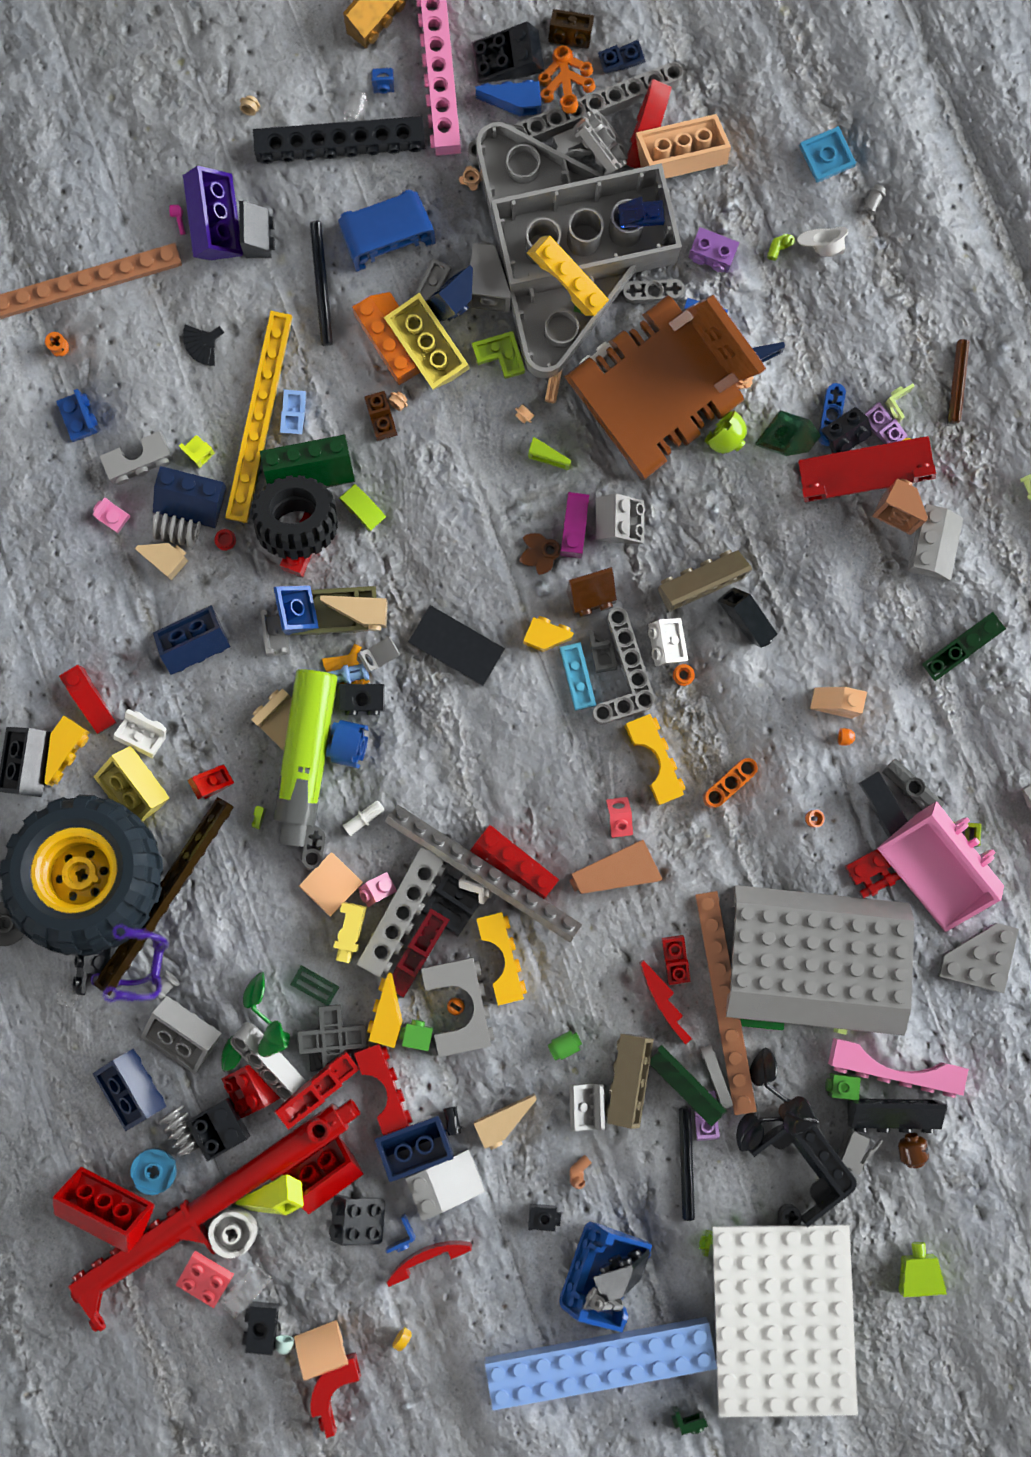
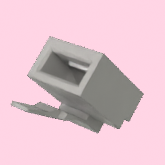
(570, 145)
(853, 1150)

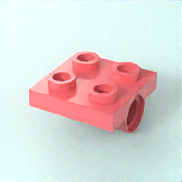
(204, 1279)

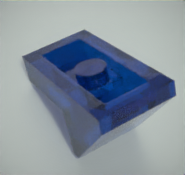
(639, 213)

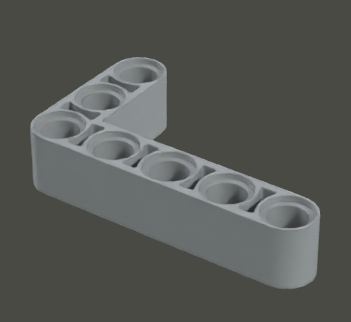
(629, 670)

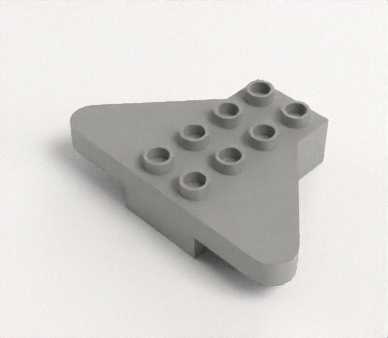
(547, 193)

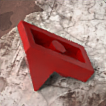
(210, 782)

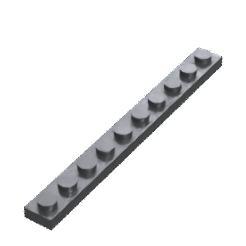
(484, 873)

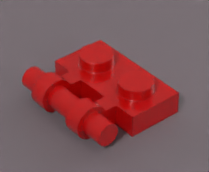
(868, 866)

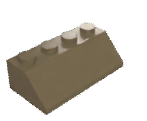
(703, 580)

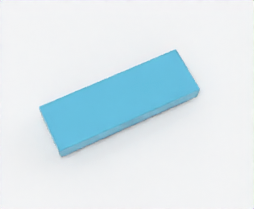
(577, 676)

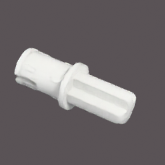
(363, 818)

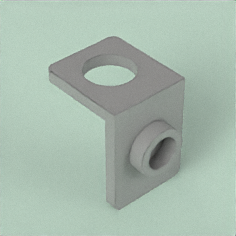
(379, 654)

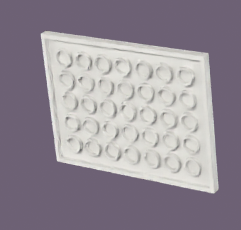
(784, 1320)

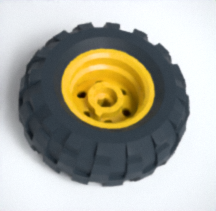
(38, 855)

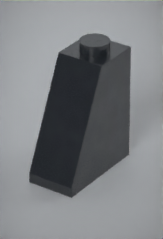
(748, 617)

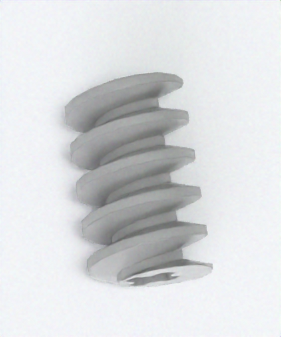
(175, 531)
(179, 1131)

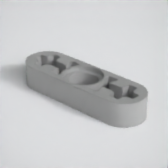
(637, 285)
(716, 1076)

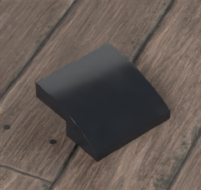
(453, 904)

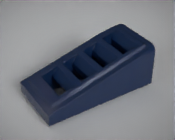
(769, 351)

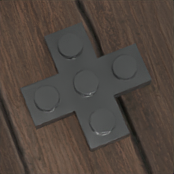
(331, 1037)

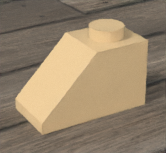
(164, 557)

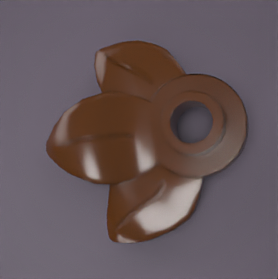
(536, 552)

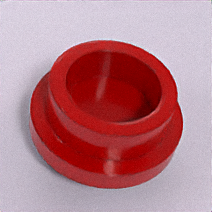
(225, 539)

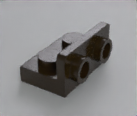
(570, 28)

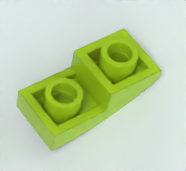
(362, 507)

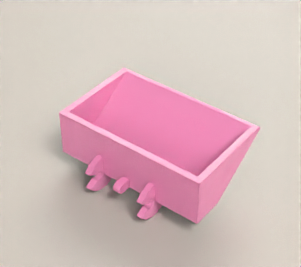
(943, 867)

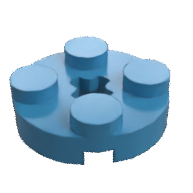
(142, 1177)

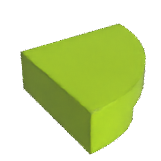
(259, 814)

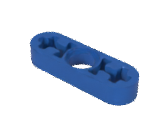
(828, 398)

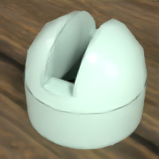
(284, 1344)

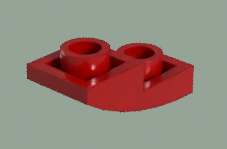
(676, 959)

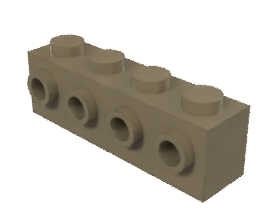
(629, 1081)

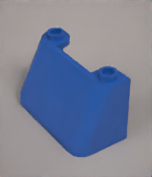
(386, 228)
(593, 1251)

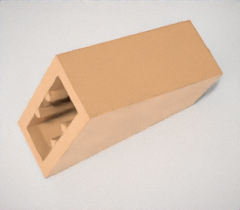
(839, 701)

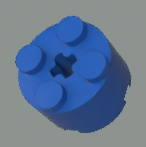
(347, 743)

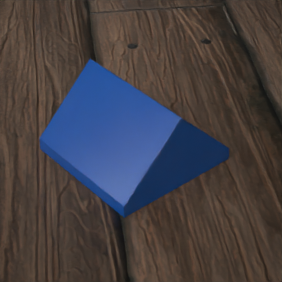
(296, 609)

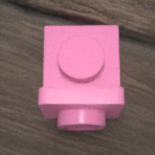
(110, 515)

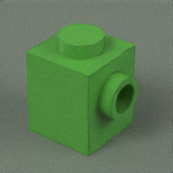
(416, 1035)
(843, 1086)

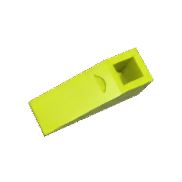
(276, 1197)

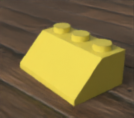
(131, 783)

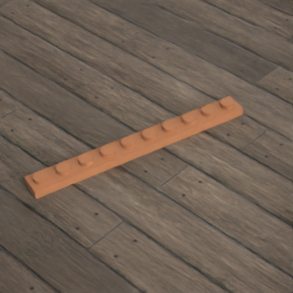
(89, 280)
(730, 1028)

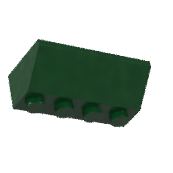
(321, 459)

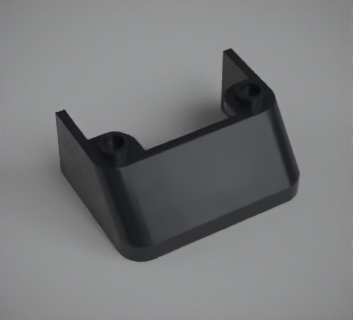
(834, 1179)

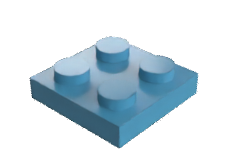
(827, 154)

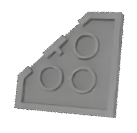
(982, 958)

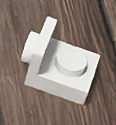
(471, 885)

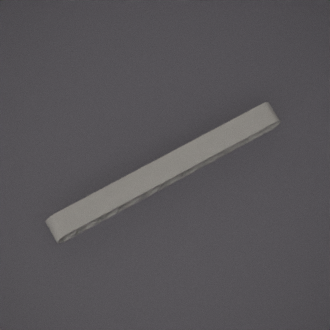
(600, 98)

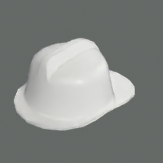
(825, 241)

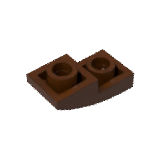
(380, 415)

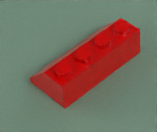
(513, 862)
(103, 1209)

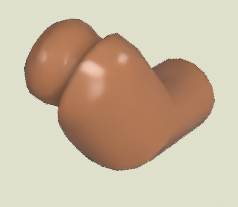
(577, 1172)

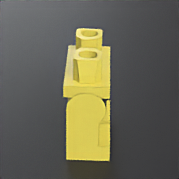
(350, 932)

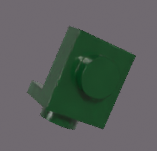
(691, 1424)

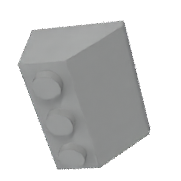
(936, 543)
(180, 1034)

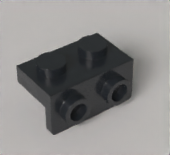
(848, 431)

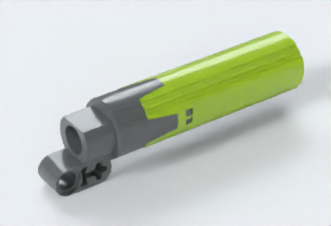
(305, 761)

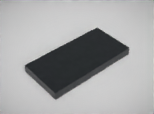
(456, 645)

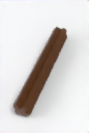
(958, 382)

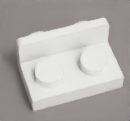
(667, 641)

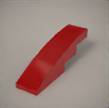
(649, 116)
(660, 994)
(316, 1090)

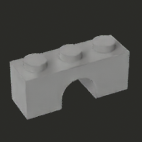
(154, 455)

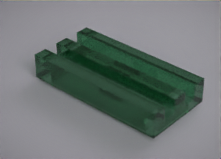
(331, 994)

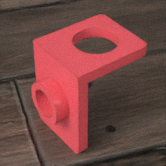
(620, 818)

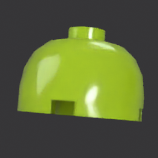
(728, 434)

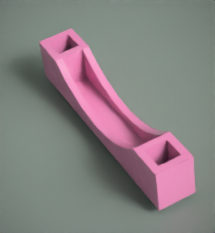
(942, 1077)

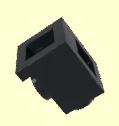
(536, 1211)

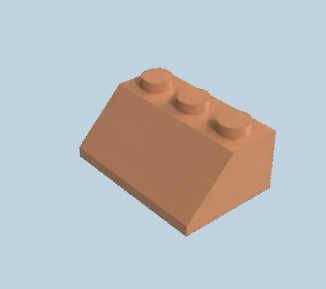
(901, 507)

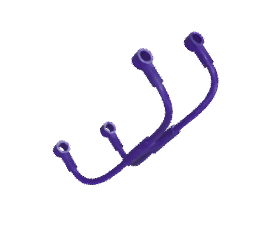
(160, 944)

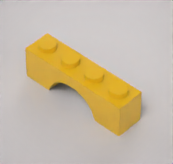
(555, 260)
(644, 733)
(507, 986)

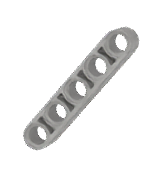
(273, 1069)

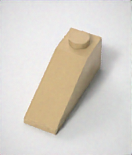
(362, 610)
(499, 1124)

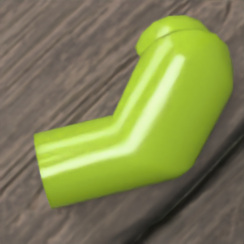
(778, 244)

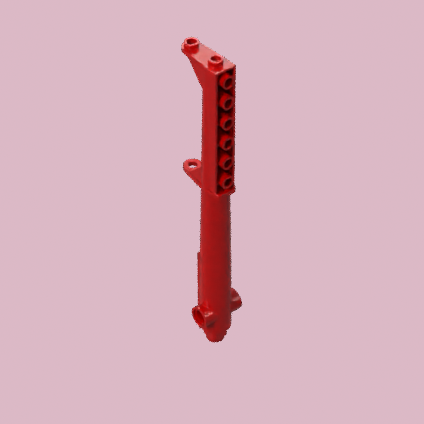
(189, 1220)

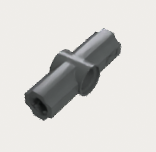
(903, 777)

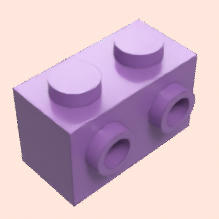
(713, 250)

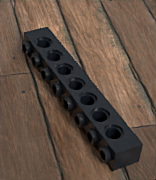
(329, 132)

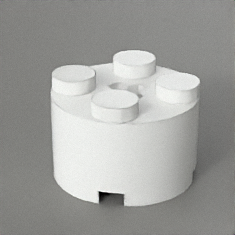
(220, 1233)

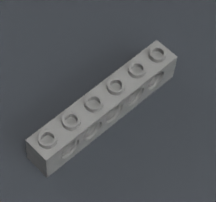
(369, 959)

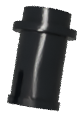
(452, 1121)

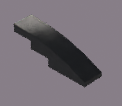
(883, 803)

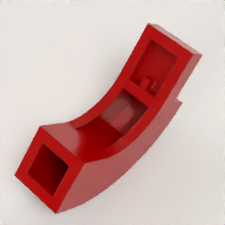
(324, 1389)

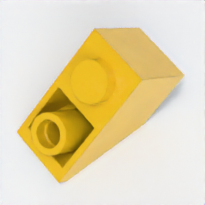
(545, 636)

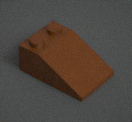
(592, 592)

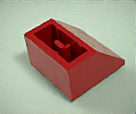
(248, 1091)

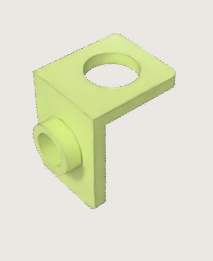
(891, 404)

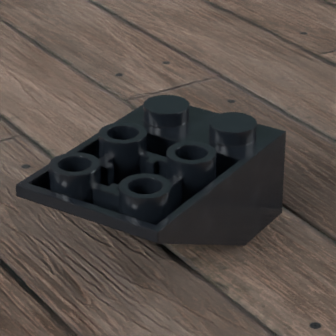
(508, 54)

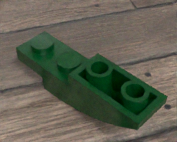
(963, 646)

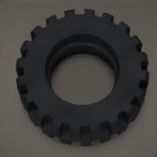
(297, 538)

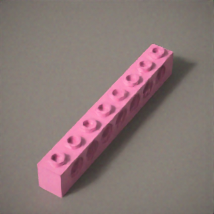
(447, 142)

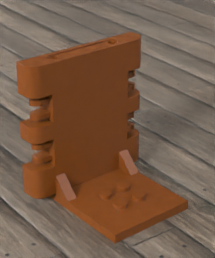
(664, 381)

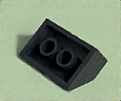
(24, 761)

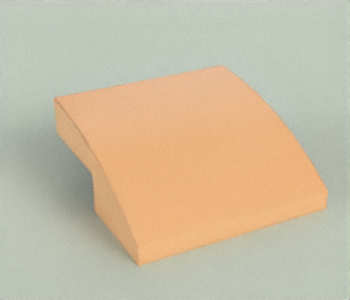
(330, 884)
(320, 1350)

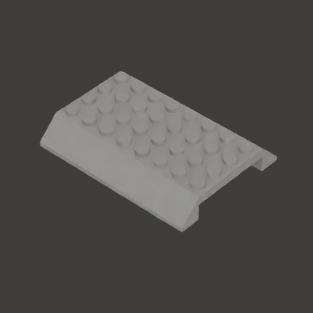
(821, 960)

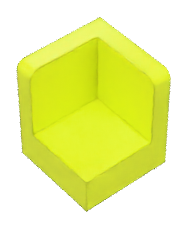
(197, 451)

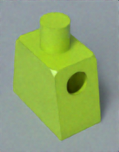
(920, 1273)

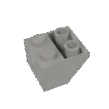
(619, 519)

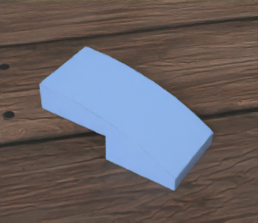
(293, 412)

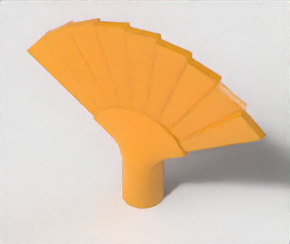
(337, 663)

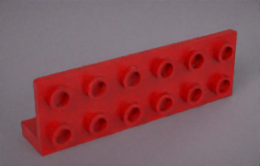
(866, 469)

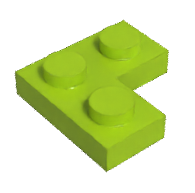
(502, 348)

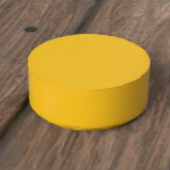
(402, 1339)

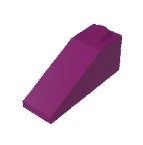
(574, 525)

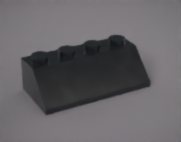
(896, 1114)

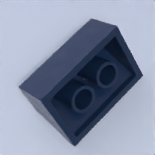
(452, 296)
(188, 496)
(191, 640)
(129, 1089)
(414, 1148)

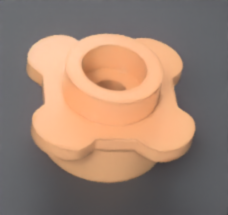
(465, 179)

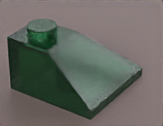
(789, 435)

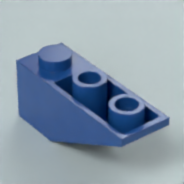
(516, 98)

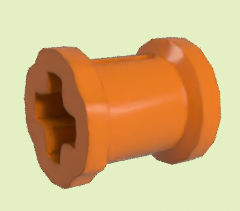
(57, 337)

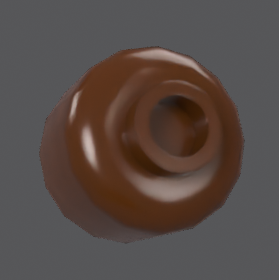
(913, 1150)

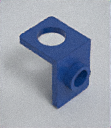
(382, 84)
(404, 1243)

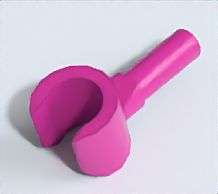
(176, 211)

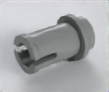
(874, 199)

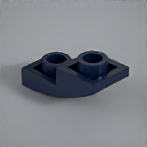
(621, 58)

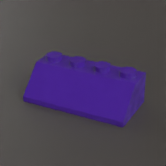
(212, 214)

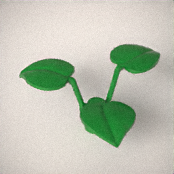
(274, 1037)

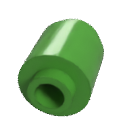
(565, 1045)

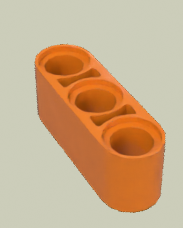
(739, 777)

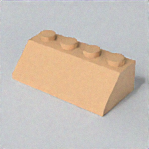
(685, 146)

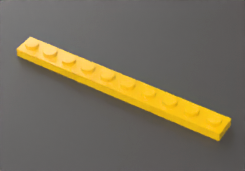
(258, 417)

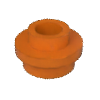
(683, 668)

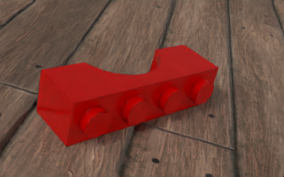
(374, 1062)

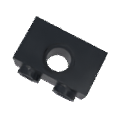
(348, 698)
(259, 1342)

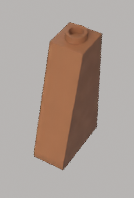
(622, 869)

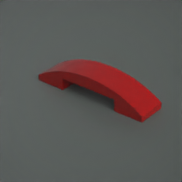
(454, 1248)

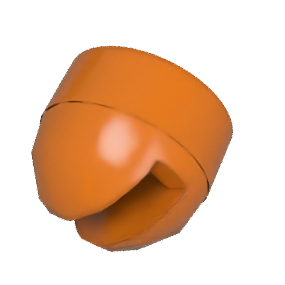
(846, 736)
(815, 813)
(457, 1001)

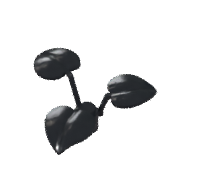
(794, 1113)

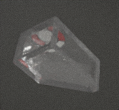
(245, 1290)

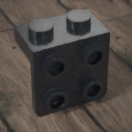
(357, 1220)

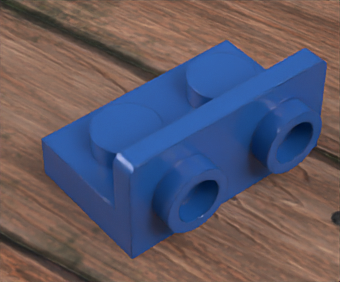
(77, 416)

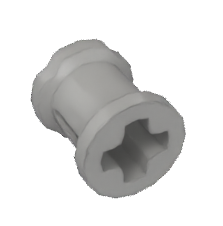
(168, 982)

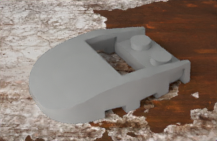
(602, 140)

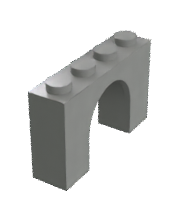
(476, 1032)

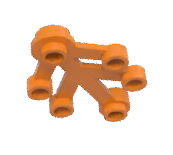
(562, 58)

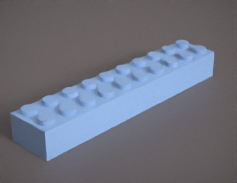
(600, 1363)

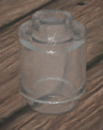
(356, 106)

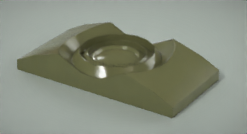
(331, 620)

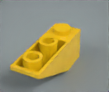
(63, 745)
(388, 1018)

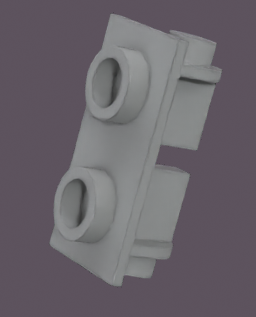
(596, 1302)

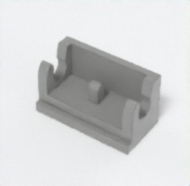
(274, 638)

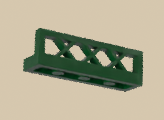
(687, 1086)

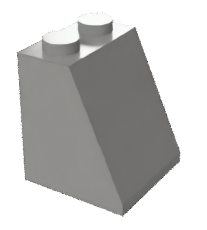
(489, 282)

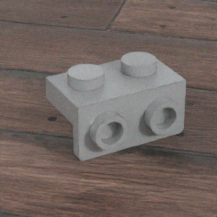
(587, 1106)

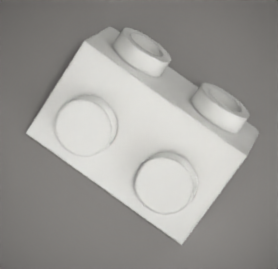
(140, 733)

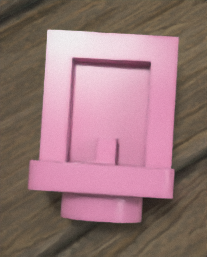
(377, 889)

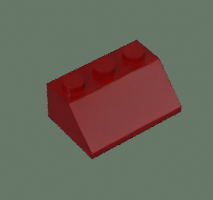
(325, 1173)

